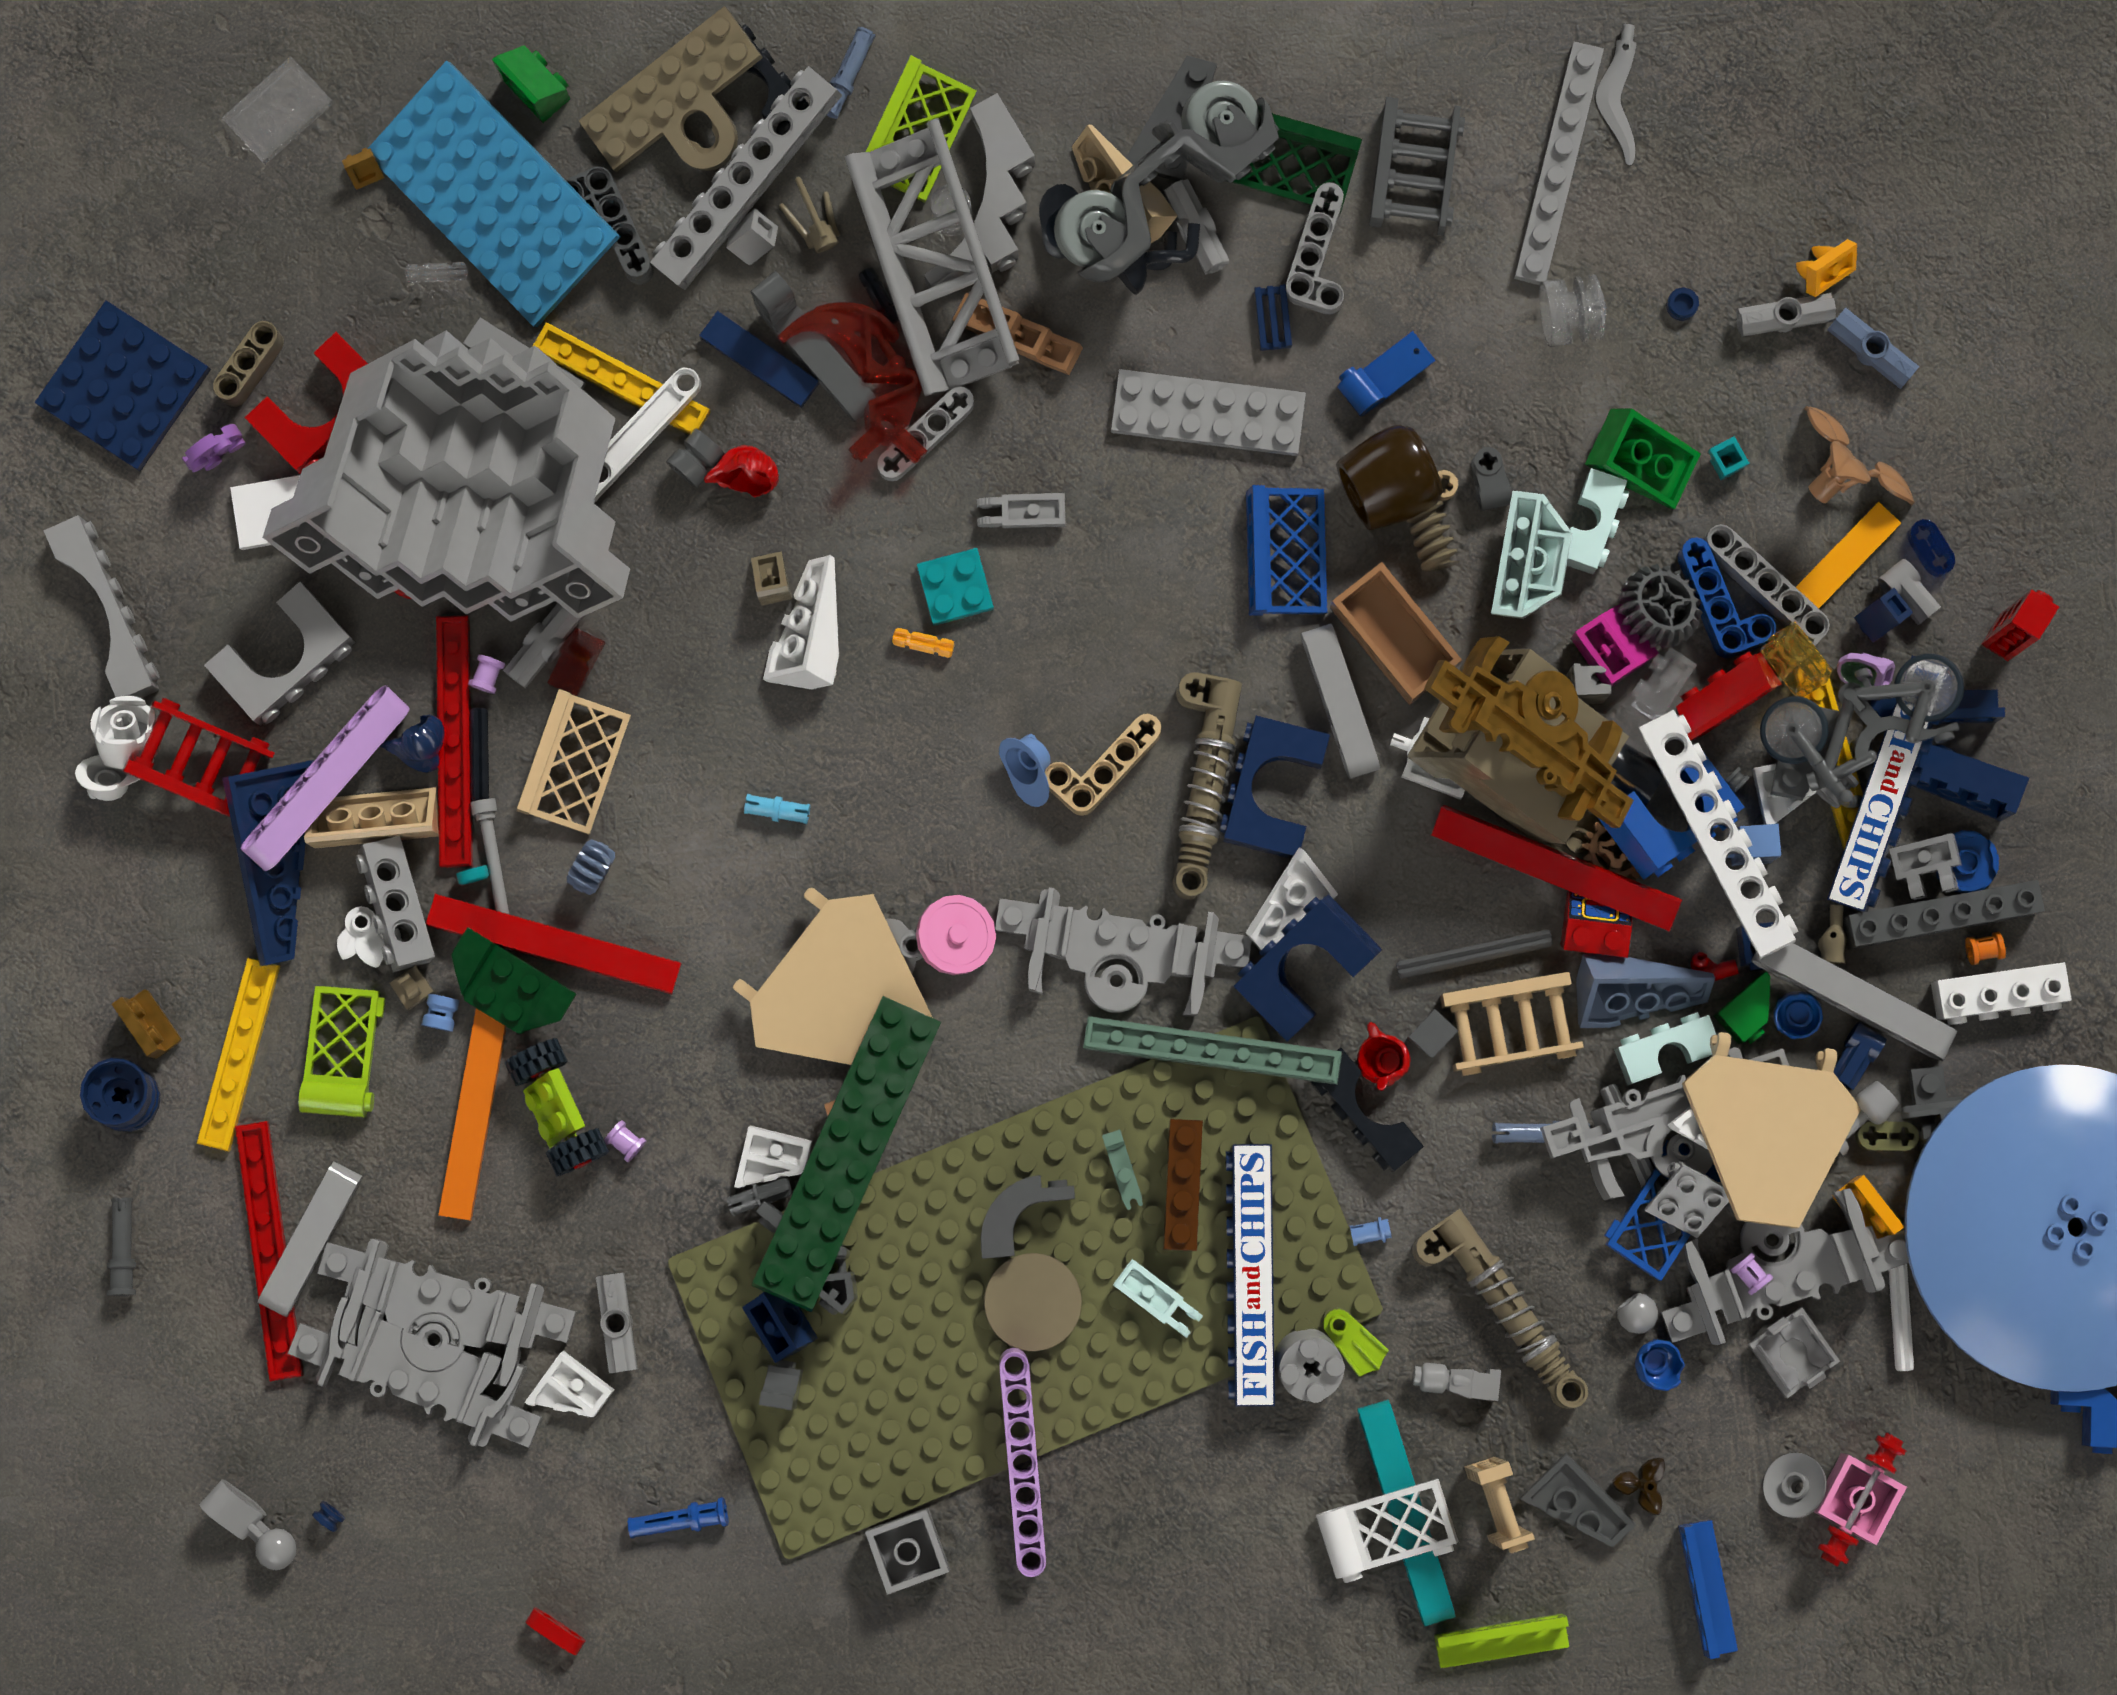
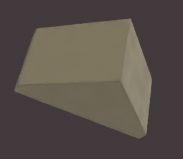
(771, 578)

